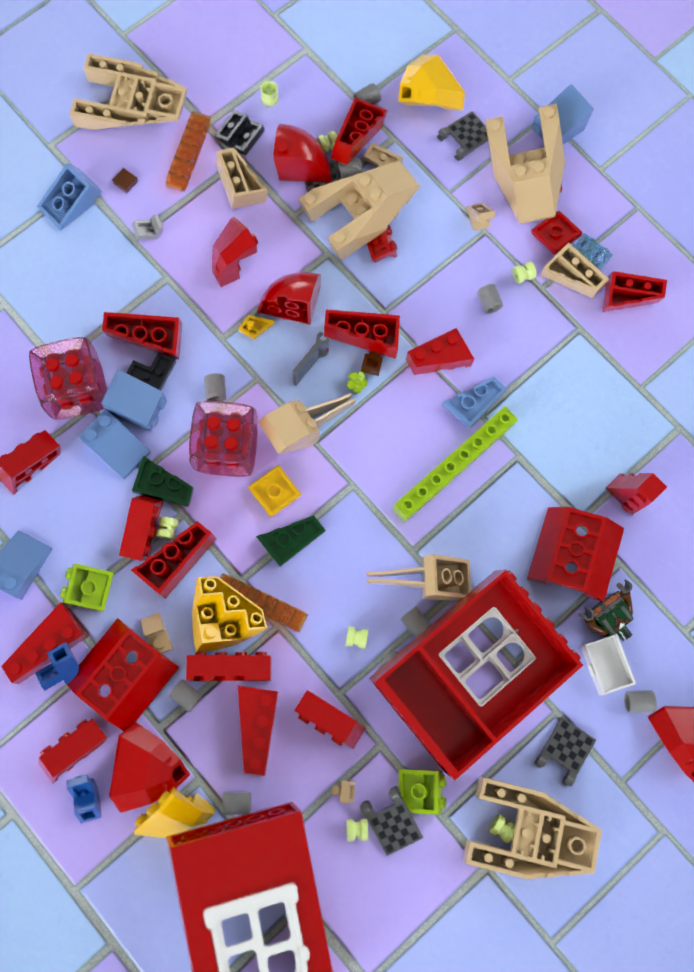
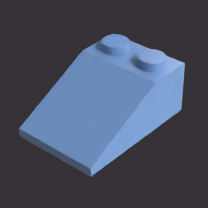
(69, 196)
(114, 444)
(21, 563)

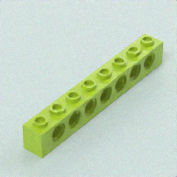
(454, 464)

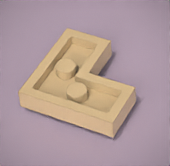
(379, 156)

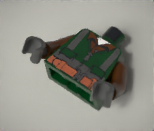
(612, 614)

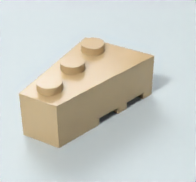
(239, 182)
(575, 272)

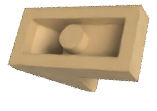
(480, 215)
(156, 633)

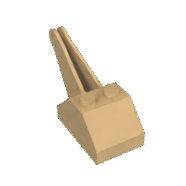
(292, 424)
(441, 577)

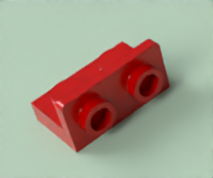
(382, 246)

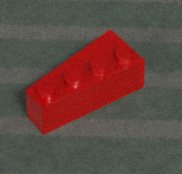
(357, 130)
(364, 330)
(146, 331)
(172, 563)
(32, 654)
(228, 667)
(257, 719)

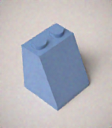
(573, 113)
(134, 401)

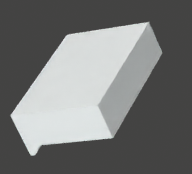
(608, 665)

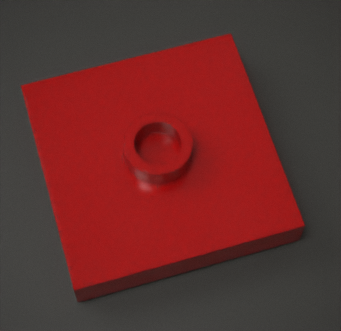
(556, 232)

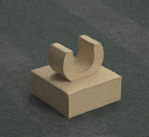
(346, 791)

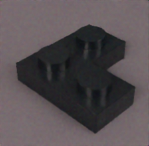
(156, 374)

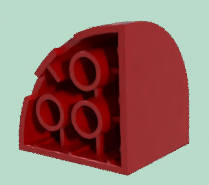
(299, 156)
(292, 297)

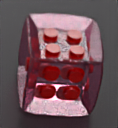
(68, 378)
(223, 438)

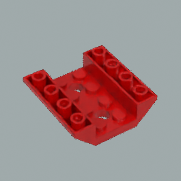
(591, 553)
(130, 685)

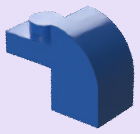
(62, 667)
(86, 798)

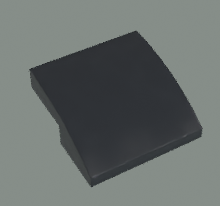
(239, 132)

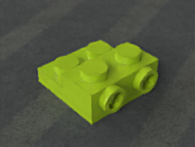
(86, 587)
(423, 790)

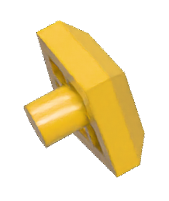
(255, 326)

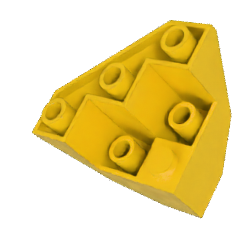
(431, 84)
(223, 616)
(174, 815)

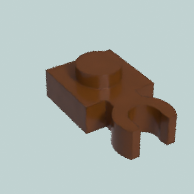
(372, 363)

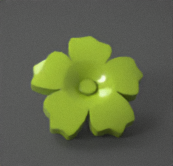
(356, 382)

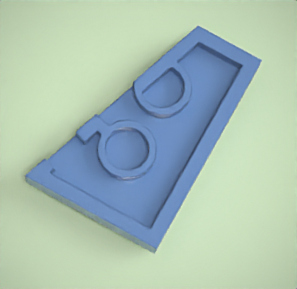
(472, 404)

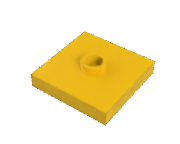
(274, 491)

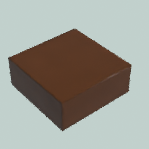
(125, 180)

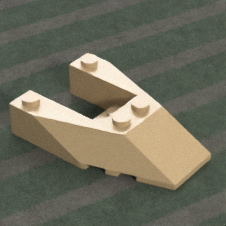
(136, 100)
(531, 177)
(369, 197)
(545, 839)

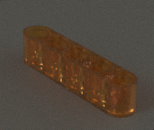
(188, 151)
(272, 607)

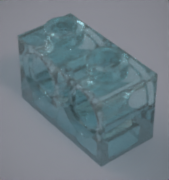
(593, 251)

